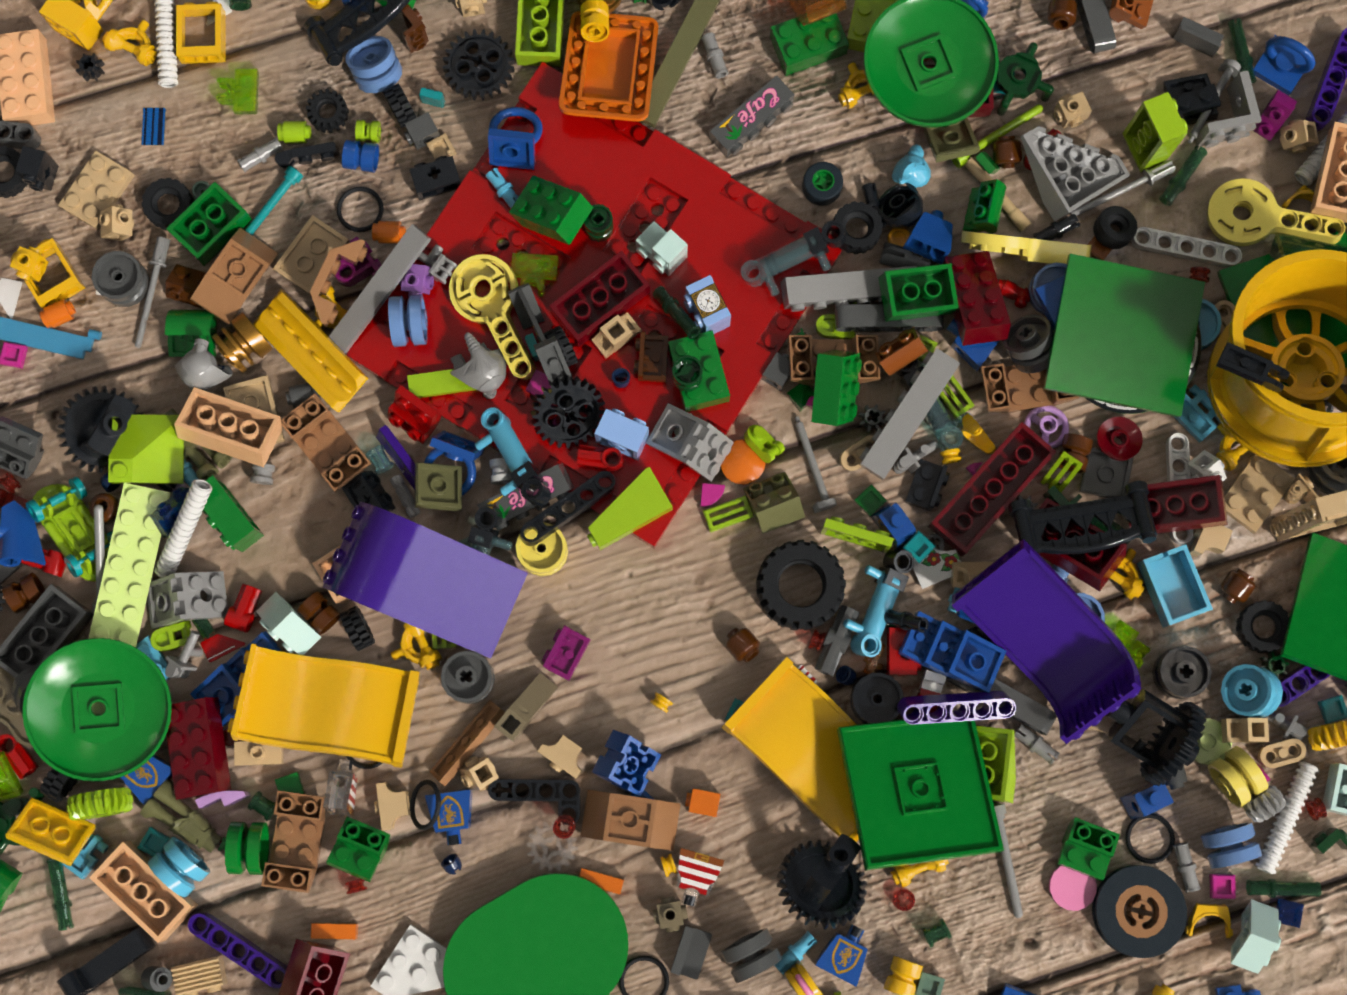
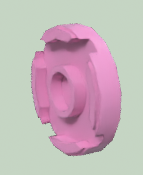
(1071, 889)

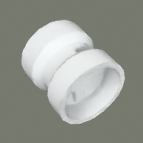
(500, 472)

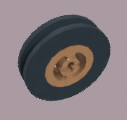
(1132, 938)

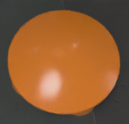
(742, 464)

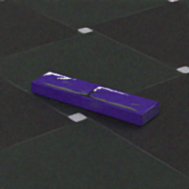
(397, 454)

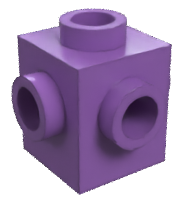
(417, 280)

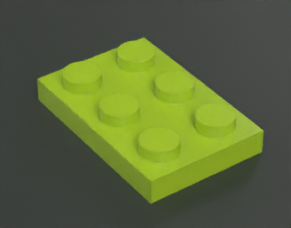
(857, 534)

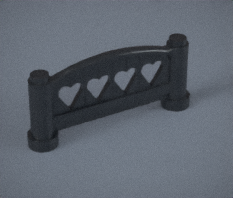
(328, 33)
(1133, 507)

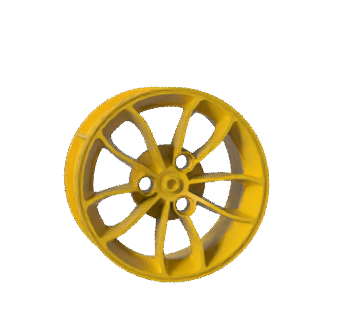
(1264, 418)

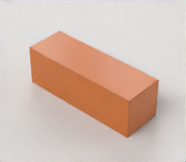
(605, 881)
(334, 931)

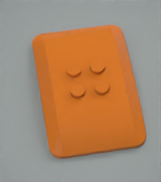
(610, 75)

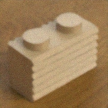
(199, 975)

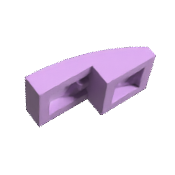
(228, 798)

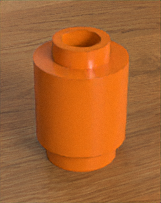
(388, 232)
(57, 313)

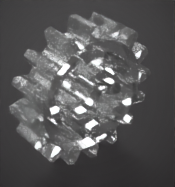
(542, 841)

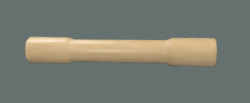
(1013, 212)

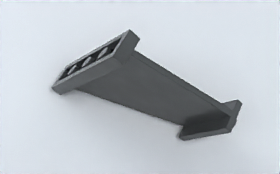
(547, 349)

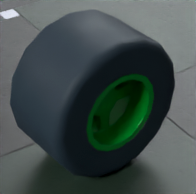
(821, 175)

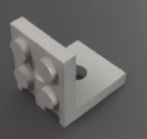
(1244, 110)
(692, 442)
(179, 599)

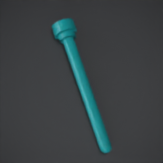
(291, 177)

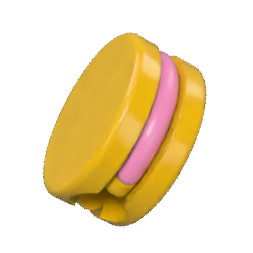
(802, 981)

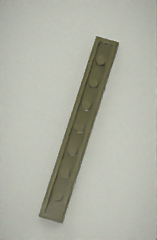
(678, 57)

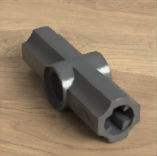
(836, 641)

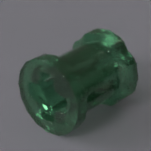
(262, 805)
(936, 932)

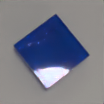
(1290, 912)

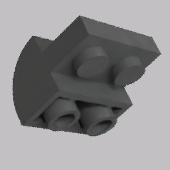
(19, 448)

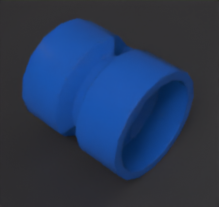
(362, 156)

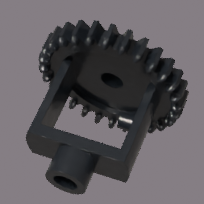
(94, 410)
(1172, 746)
(823, 882)

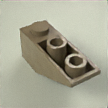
(526, 707)

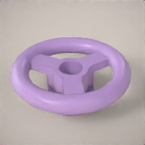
(1052, 421)

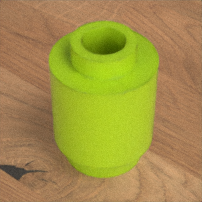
(294, 131)

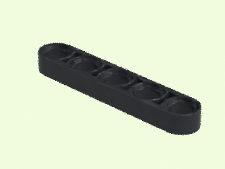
(563, 518)

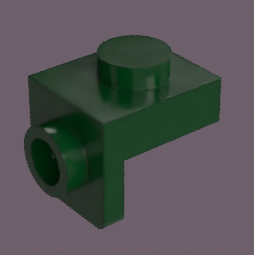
(1056, 496)
(1327, 839)

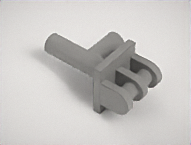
(441, 267)
(909, 460)
(179, 665)
(1292, 728)

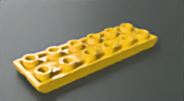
(310, 351)

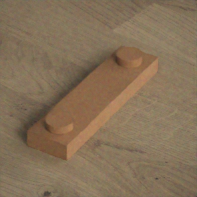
(467, 743)

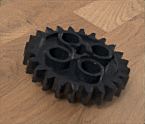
(487, 48)
(557, 429)

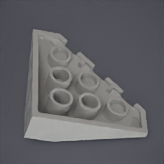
(1067, 172)

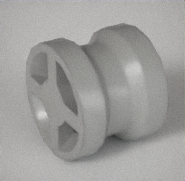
(262, 475)

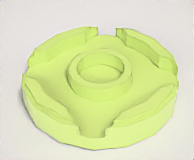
(1211, 743)

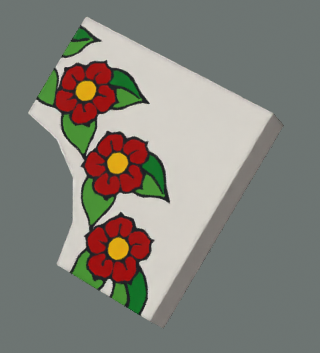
(935, 566)

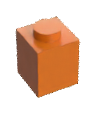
(703, 802)

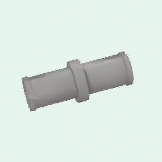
(714, 55)
(260, 154)
(1036, 744)
(1186, 867)

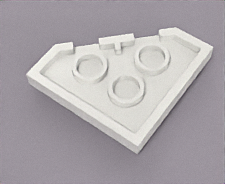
(412, 966)

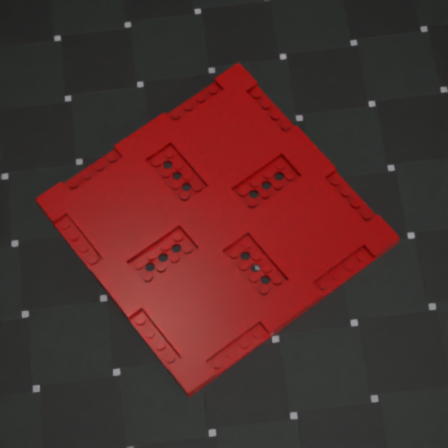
(629, 173)

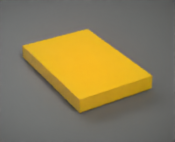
(50, 831)

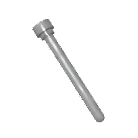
(99, 548)
(1007, 863)

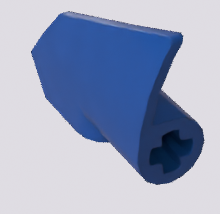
(18, 537)

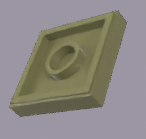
(952, 141)
(438, 486)

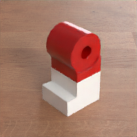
(931, 685)

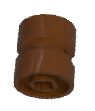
(1078, 447)
(22, 594)
(319, 613)

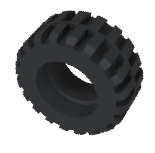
(815, 557)

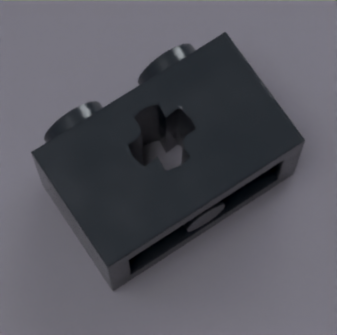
(36, 169)
(423, 177)

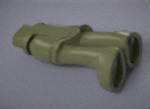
(205, 468)
(191, 827)

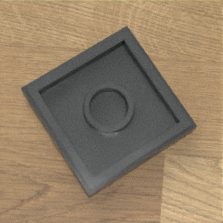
(1105, 476)

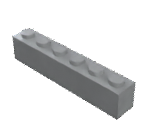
(832, 289)
(909, 414)

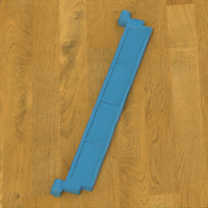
(47, 338)

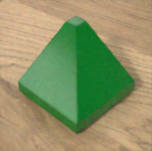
(800, 395)

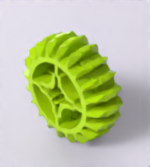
(99, 803)

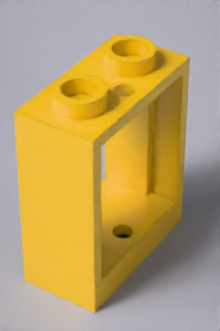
(201, 54)
(63, 290)

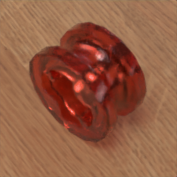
(1200, 274)
(10, 482)
(816, 640)
(1316, 809)
(564, 834)
(355, 886)
(896, 901)

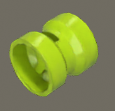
(368, 131)

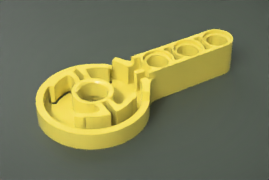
(1263, 214)
(1028, 248)
(493, 306)

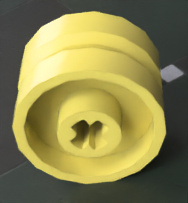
(546, 562)
(1238, 776)

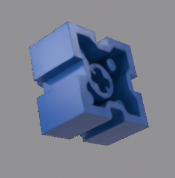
(626, 763)

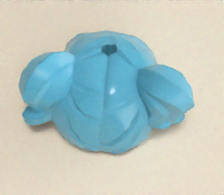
(912, 168)

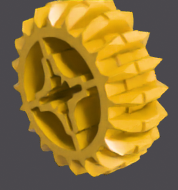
(1328, 736)

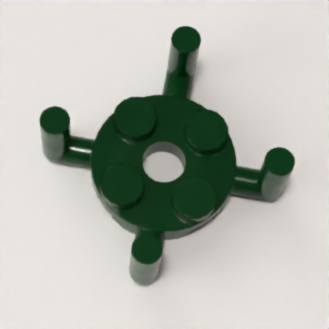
(1021, 88)
(10, 811)

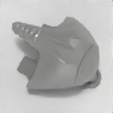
(200, 368)
(483, 371)

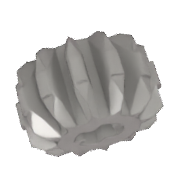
(1265, 805)

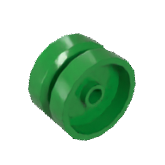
(247, 848)

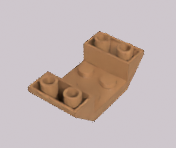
(349, 252)
(233, 275)
(804, 352)
(1015, 391)
(325, 442)
(630, 820)
(295, 842)

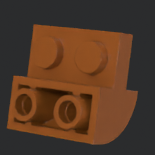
(1131, 11)
(901, 351)

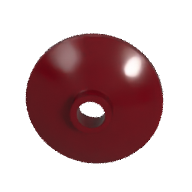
(1126, 431)

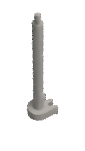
(1230, 68)
(826, 503)

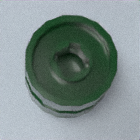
(599, 223)
(687, 373)

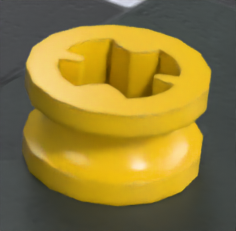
(950, 456)
(661, 702)
(668, 865)

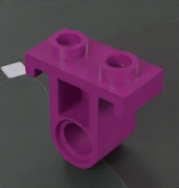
(1275, 114)
(359, 271)

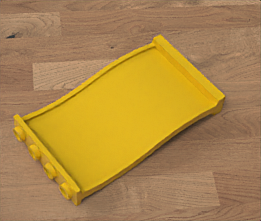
(324, 705)
(795, 735)

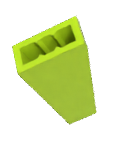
(631, 510)

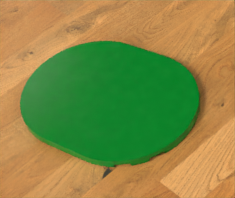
(540, 940)

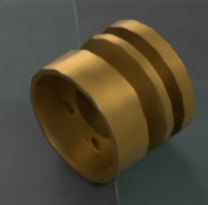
(241, 342)

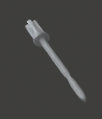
(1150, 177)
(158, 260)

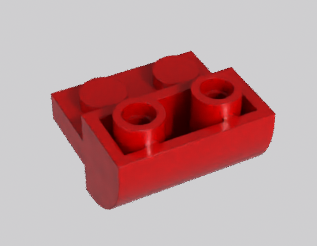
(413, 415)

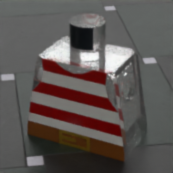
(338, 799)
(697, 874)

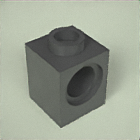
(421, 130)
(777, 371)

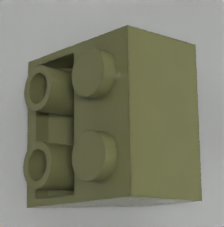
(774, 502)

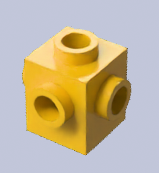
(28, 263)

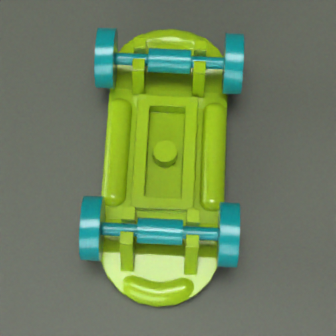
(69, 525)

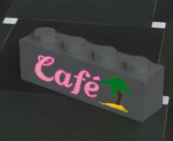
(752, 116)
(516, 506)

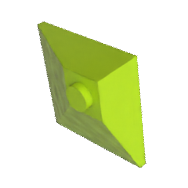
(147, 452)
(999, 761)

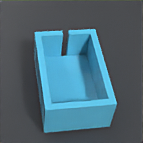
(1174, 586)

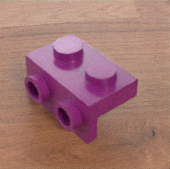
(565, 653)

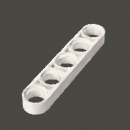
(1196, 243)
(1184, 456)

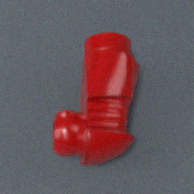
(1015, 292)

